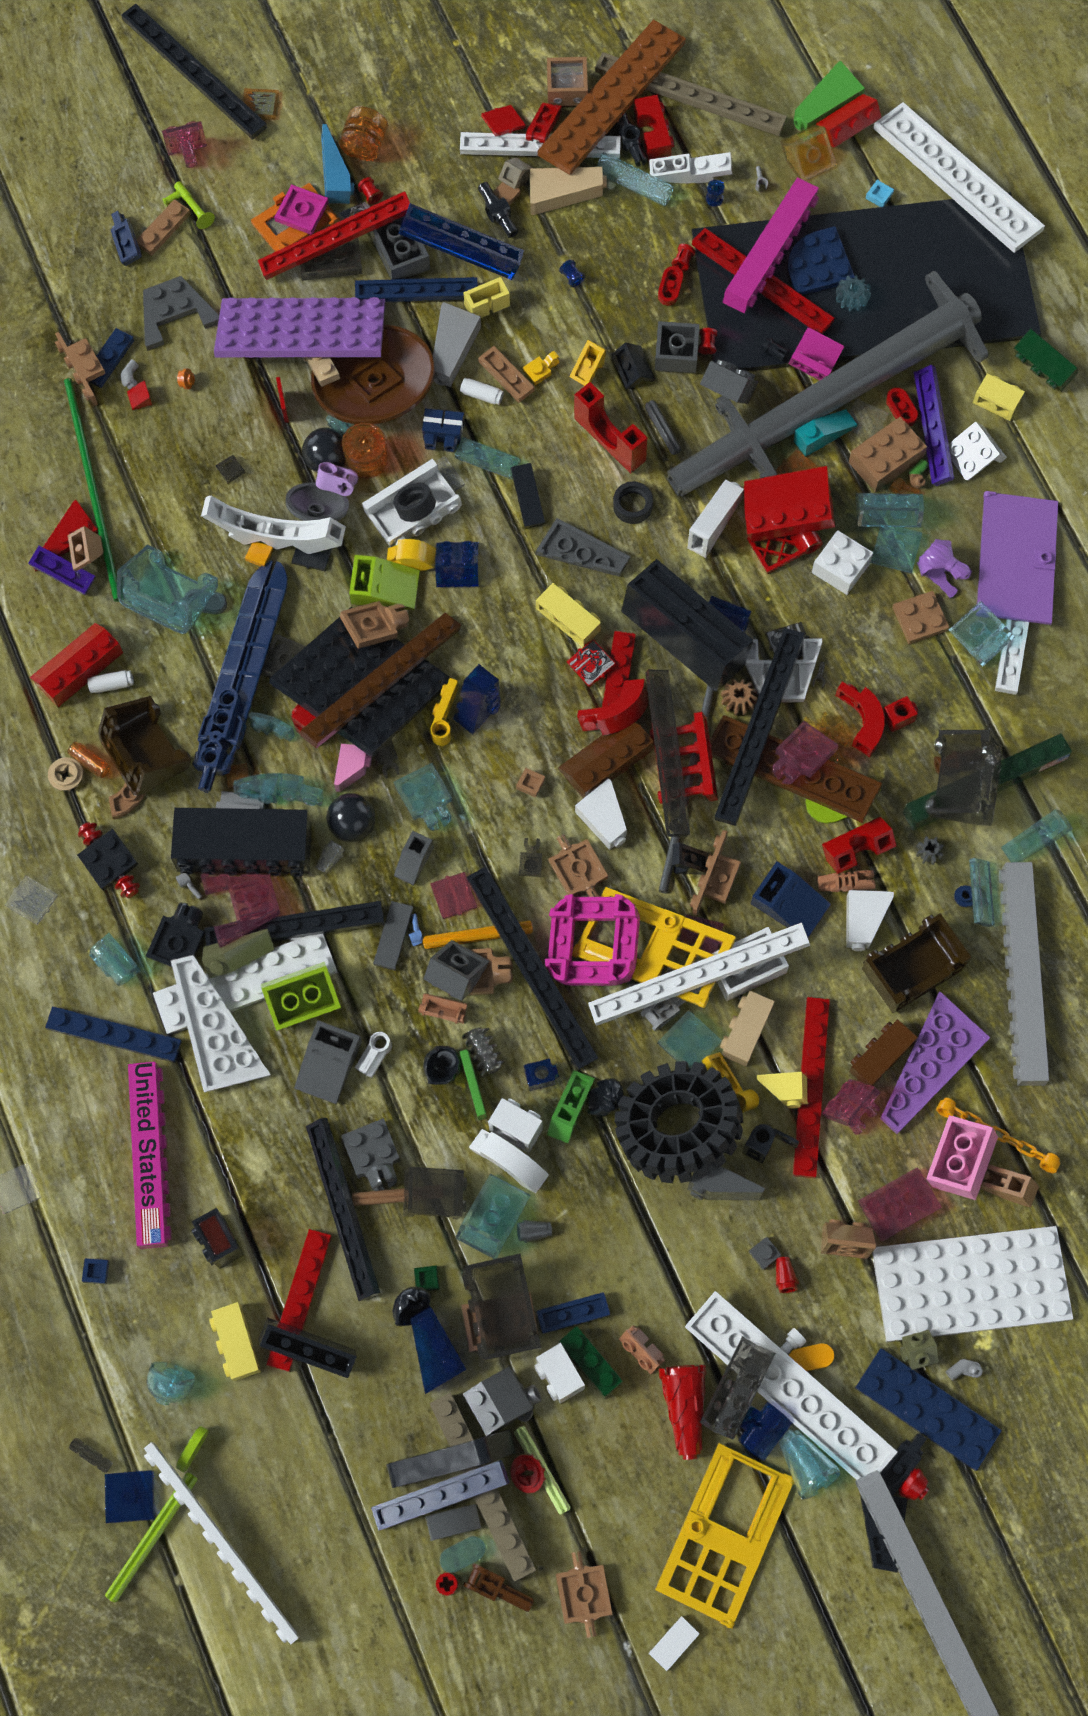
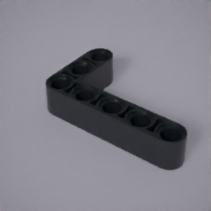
(451, 1459)

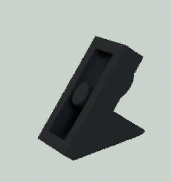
(689, 860)

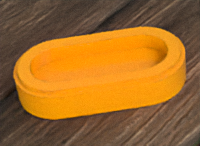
(813, 1356)

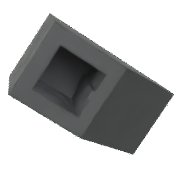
(413, 857)

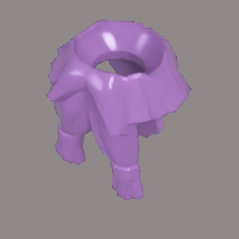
(940, 559)

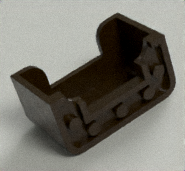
(916, 963)

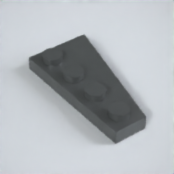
(578, 548)

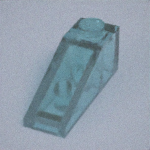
(1037, 836)

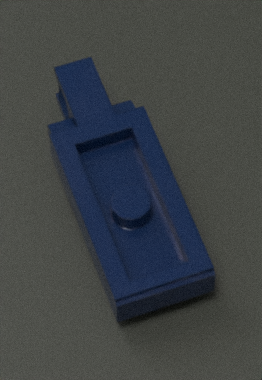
(124, 239)

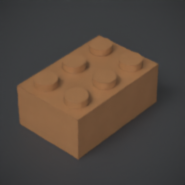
(887, 454)

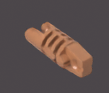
(847, 881)

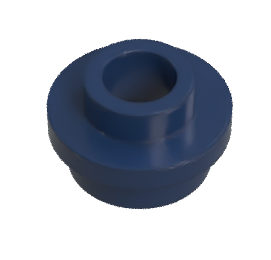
(960, 900)

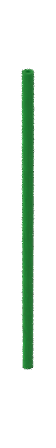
(92, 486)

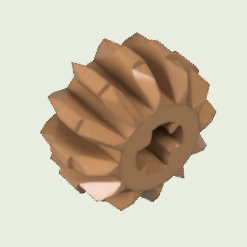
(736, 690)

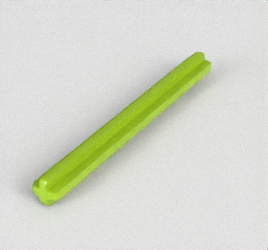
(147, 1543)

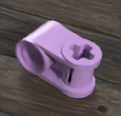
(333, 479)

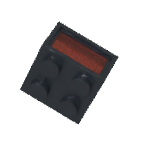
(217, 1238)

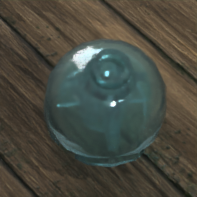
(169, 1384)

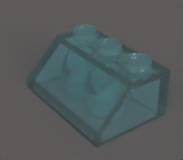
(889, 509)

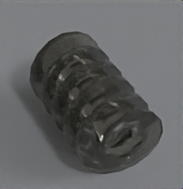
(483, 1051)

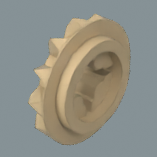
(60, 766)

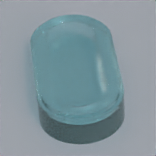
(462, 1554)

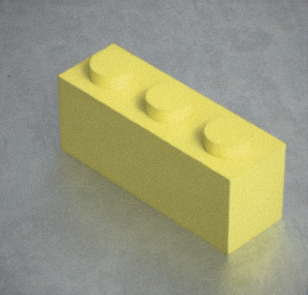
(568, 614)
(234, 1342)

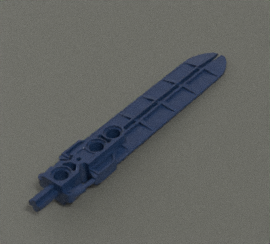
(240, 674)

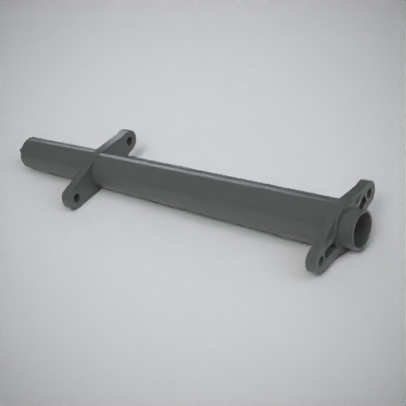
(911, 345)

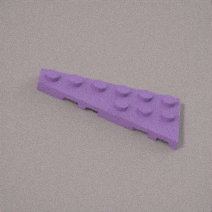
(938, 1054)

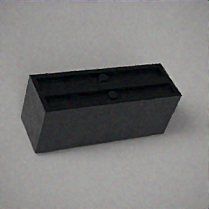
(686, 625)
(241, 841)

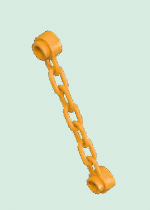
(1049, 1162)

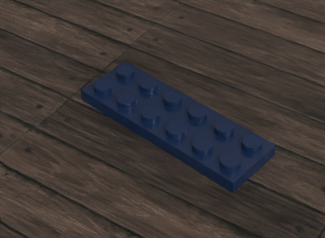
(928, 1409)

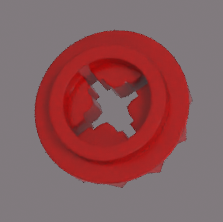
(527, 1483)

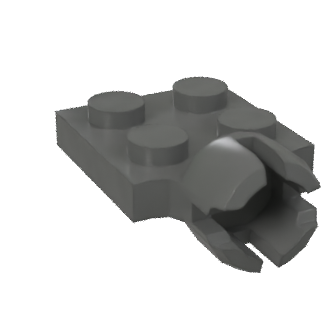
(373, 1153)

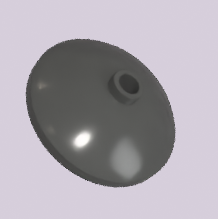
(311, 503)

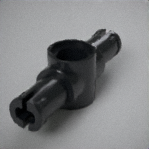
(631, 140)
(498, 209)

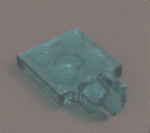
(425, 796)

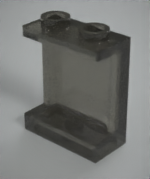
(434, 1192)

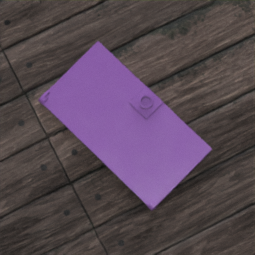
(1018, 557)

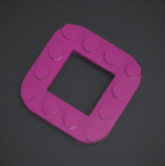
(593, 973)

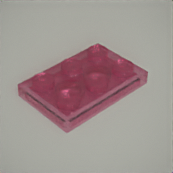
(899, 1204)

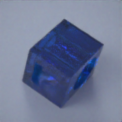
(535, 1083)

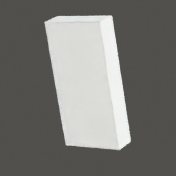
(674, 1643)

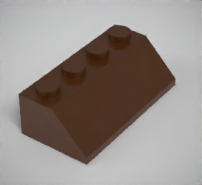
(606, 758)

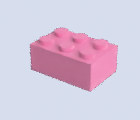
(962, 1157)

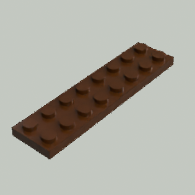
(829, 786)

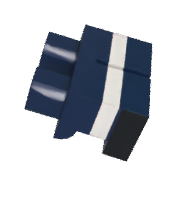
(442, 429)

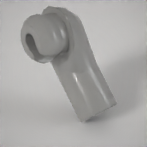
(127, 374)
(965, 1367)

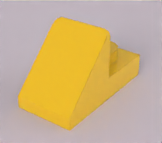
(589, 361)

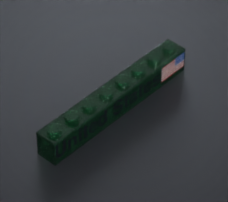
(1012, 771)

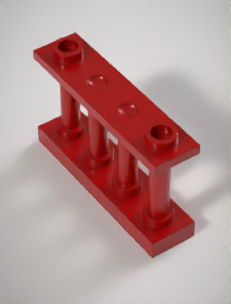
(705, 766)

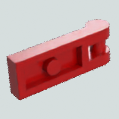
(543, 122)

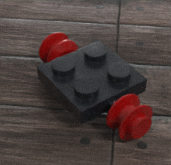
(108, 859)

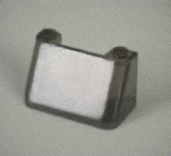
(966, 777)

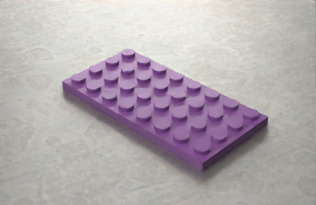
(300, 327)

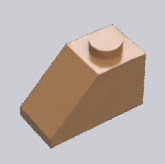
(84, 547)

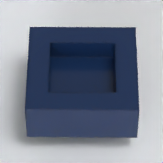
(95, 1271)

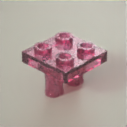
(185, 140)
(851, 1103)

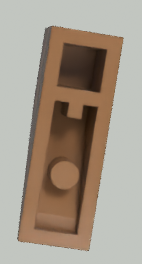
(1010, 1185)

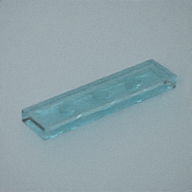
(635, 179)

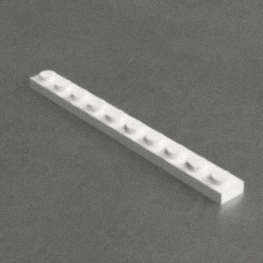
(699, 974)
(226, 1551)

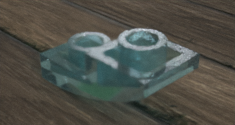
(267, 723)

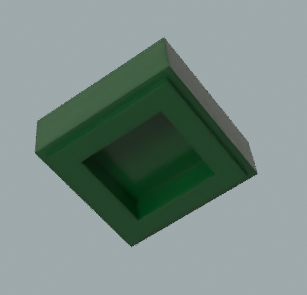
(427, 1277)

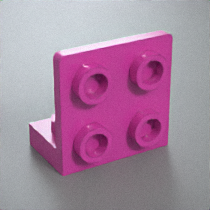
(816, 354)

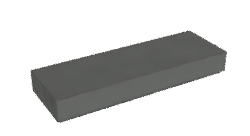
(393, 936)

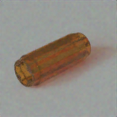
(88, 759)

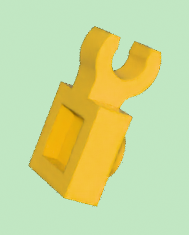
(540, 369)

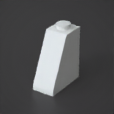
(603, 815)
(864, 915)

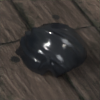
(442, 1065)
(605, 1098)
(410, 1303)

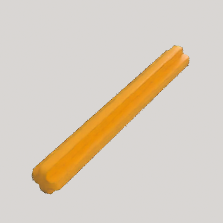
(468, 936)

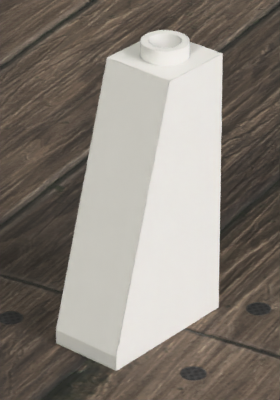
(714, 518)

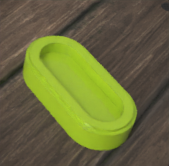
(192, 1449)

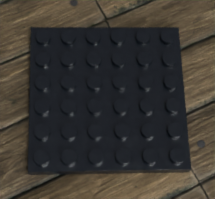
(335, 665)

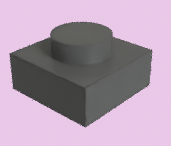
(764, 1253)

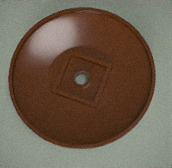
(403, 375)

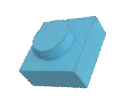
(879, 193)

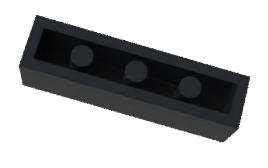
(307, 1347)

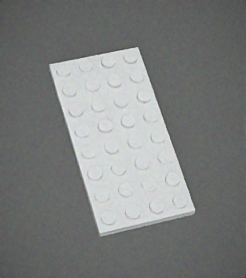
(972, 1283)

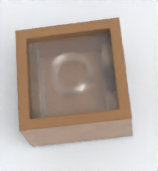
(566, 80)

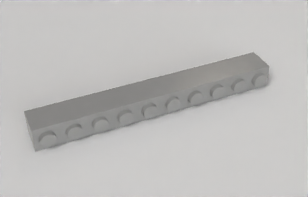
(1024, 973)

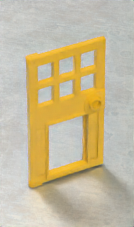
(660, 945)
(722, 1540)

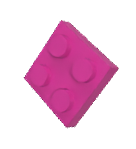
(301, 209)

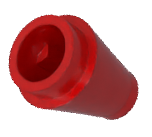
(785, 1276)

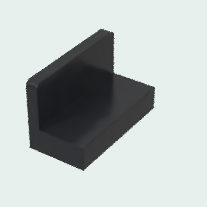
(632, 365)

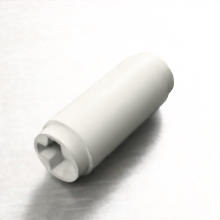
(481, 391)
(110, 681)

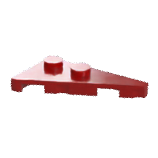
(71, 521)

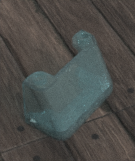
(162, 593)

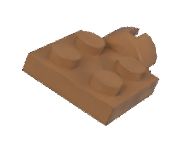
(374, 623)
(497, 972)

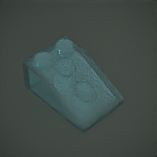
(492, 1216)

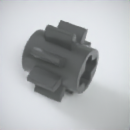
(934, 846)

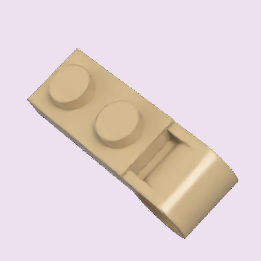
(323, 369)

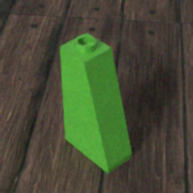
(828, 96)

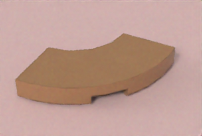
(124, 802)

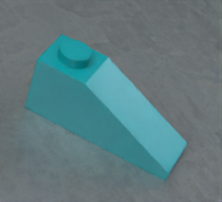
(823, 431)

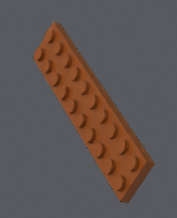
(611, 97)

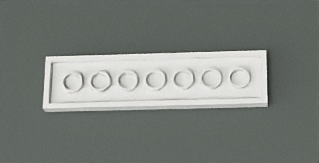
(243, 985)

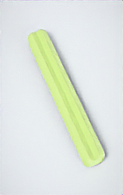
(549, 1484)

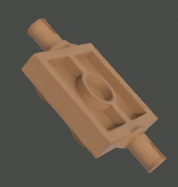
(578, 867)
(583, 1594)

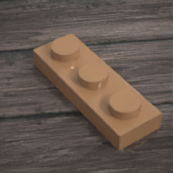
(163, 227)
(506, 374)

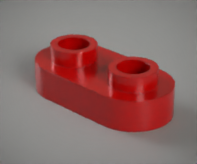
(670, 287)
(903, 407)

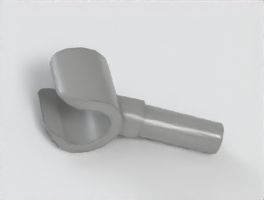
(760, 180)
(183, 880)

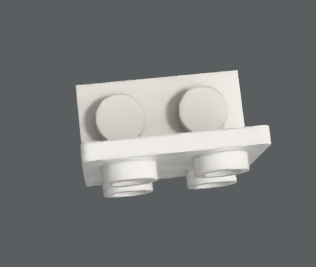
(974, 451)

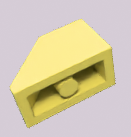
(787, 1087)

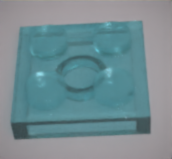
(896, 548)
(689, 1040)

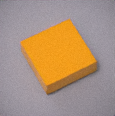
(259, 554)

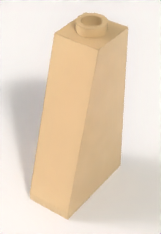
(556, 189)

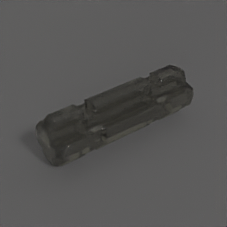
(90, 1455)

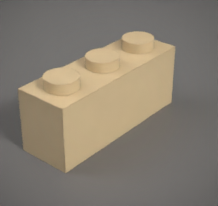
(746, 1028)

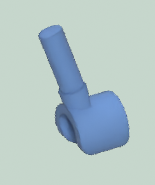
(415, 937)

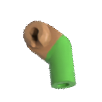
(916, 474)

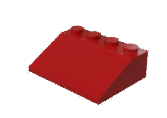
(788, 504)

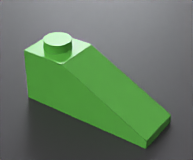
(570, 1106)

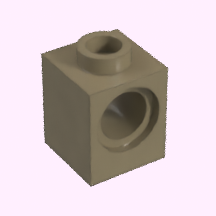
(515, 173)

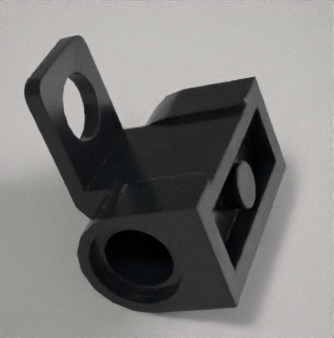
(759, 1150)

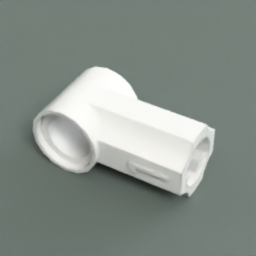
(373, 1056)

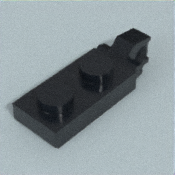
(903, 1463)

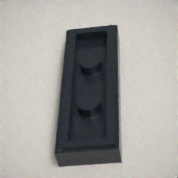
(527, 495)

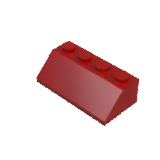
(76, 663)

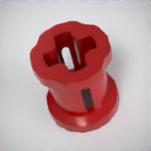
(368, 188)
(683, 257)
(707, 341)
(440, 1579)

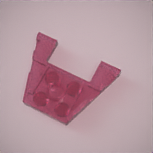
(251, 899)

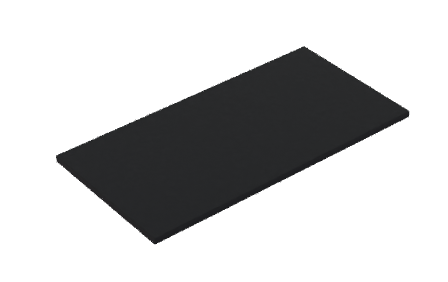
(894, 254)

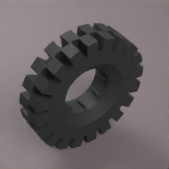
(687, 1152)

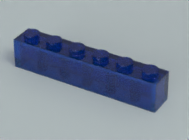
(461, 241)

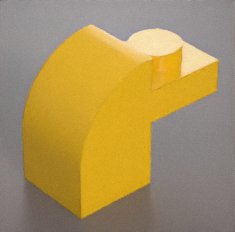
(413, 554)

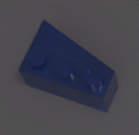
(480, 699)
(434, 1350)

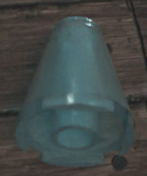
(807, 1464)

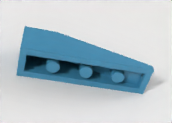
(336, 175)

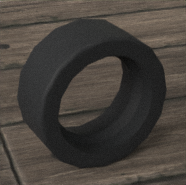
(637, 488)
(418, 510)

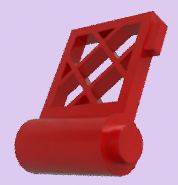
(804, 543)

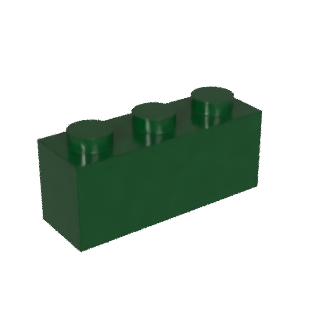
(1045, 360)
(590, 1362)

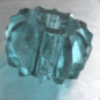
(853, 293)

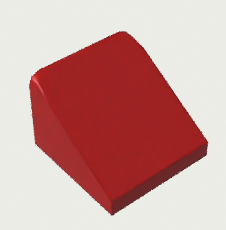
(139, 396)

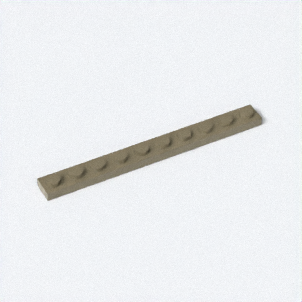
(707, 99)

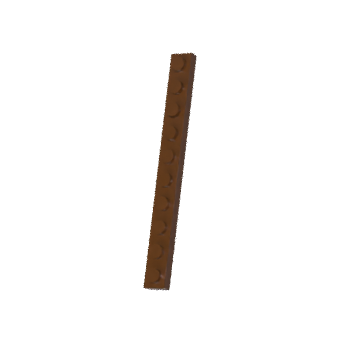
(380, 680)

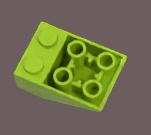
(383, 581)

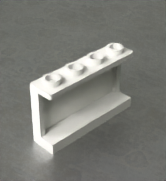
(387, 520)

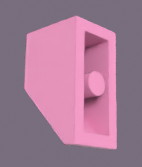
(350, 766)

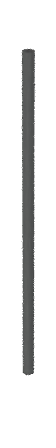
(668, 867)

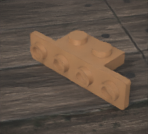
(84, 362)
(718, 878)

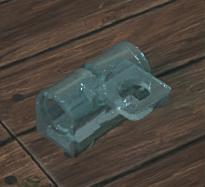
(113, 960)

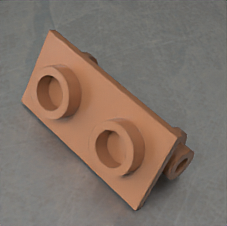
(443, 1008)
(648, 1358)

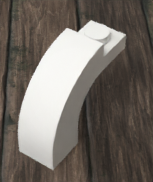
(509, 1159)

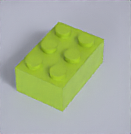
(300, 996)

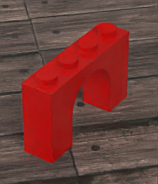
(626, 447)

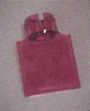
(802, 753)

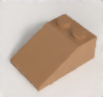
(847, 1240)

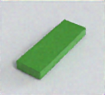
(473, 1084)

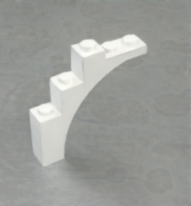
(277, 533)

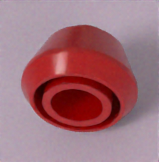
(914, 1486)

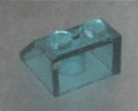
(981, 633)

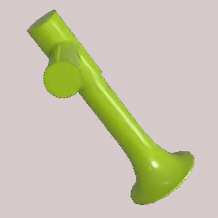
(204, 219)

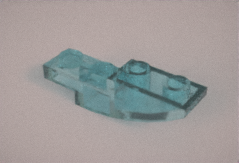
(272, 785)

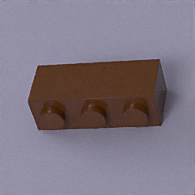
(882, 1053)

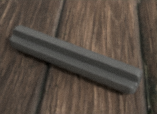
(663, 427)

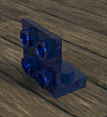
(457, 564)

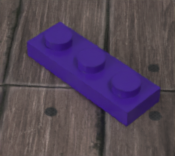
(61, 570)

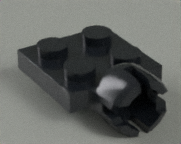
(177, 935)

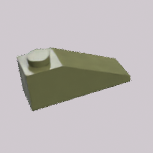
(237, 953)

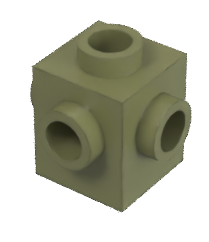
(919, 1349)

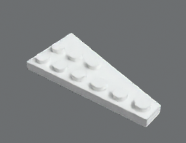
(218, 1042)

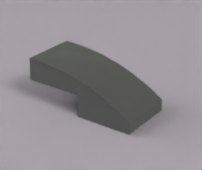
(453, 1522)

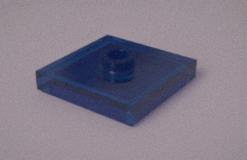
(129, 1497)

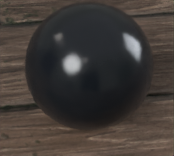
(323, 446)
(350, 817)

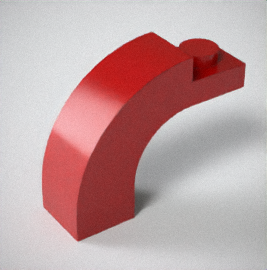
(619, 714)
(871, 714)

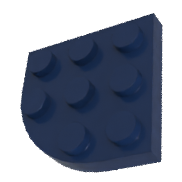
(818, 262)

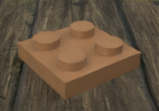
(920, 617)

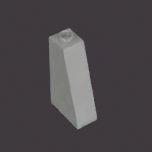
(453, 341)

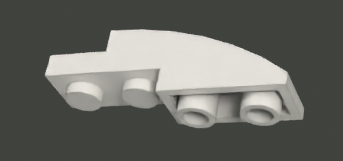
(691, 170)

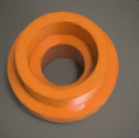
(185, 378)

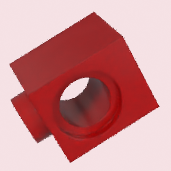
(896, 721)

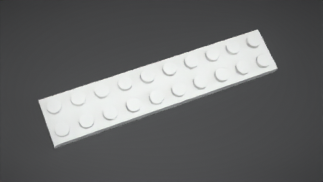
(959, 177)
(795, 1392)

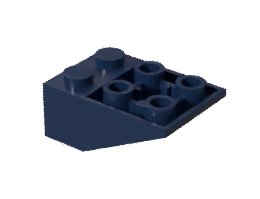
(789, 899)

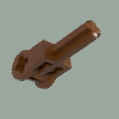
(492, 1586)

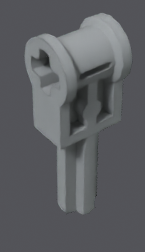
(664, 1011)

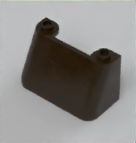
(139, 745)

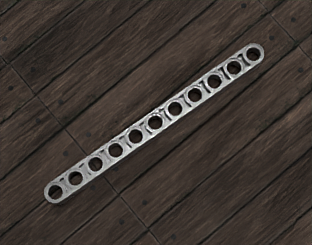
(925, 1596)

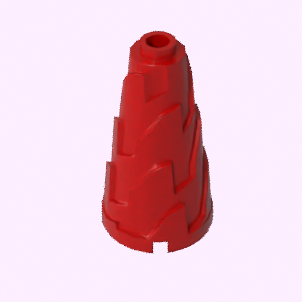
(685, 1396)

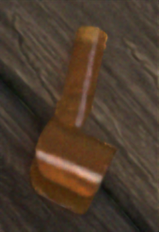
(899, 484)

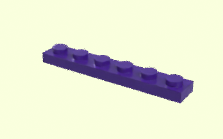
(933, 425)

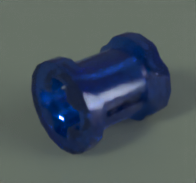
(715, 194)
(571, 272)

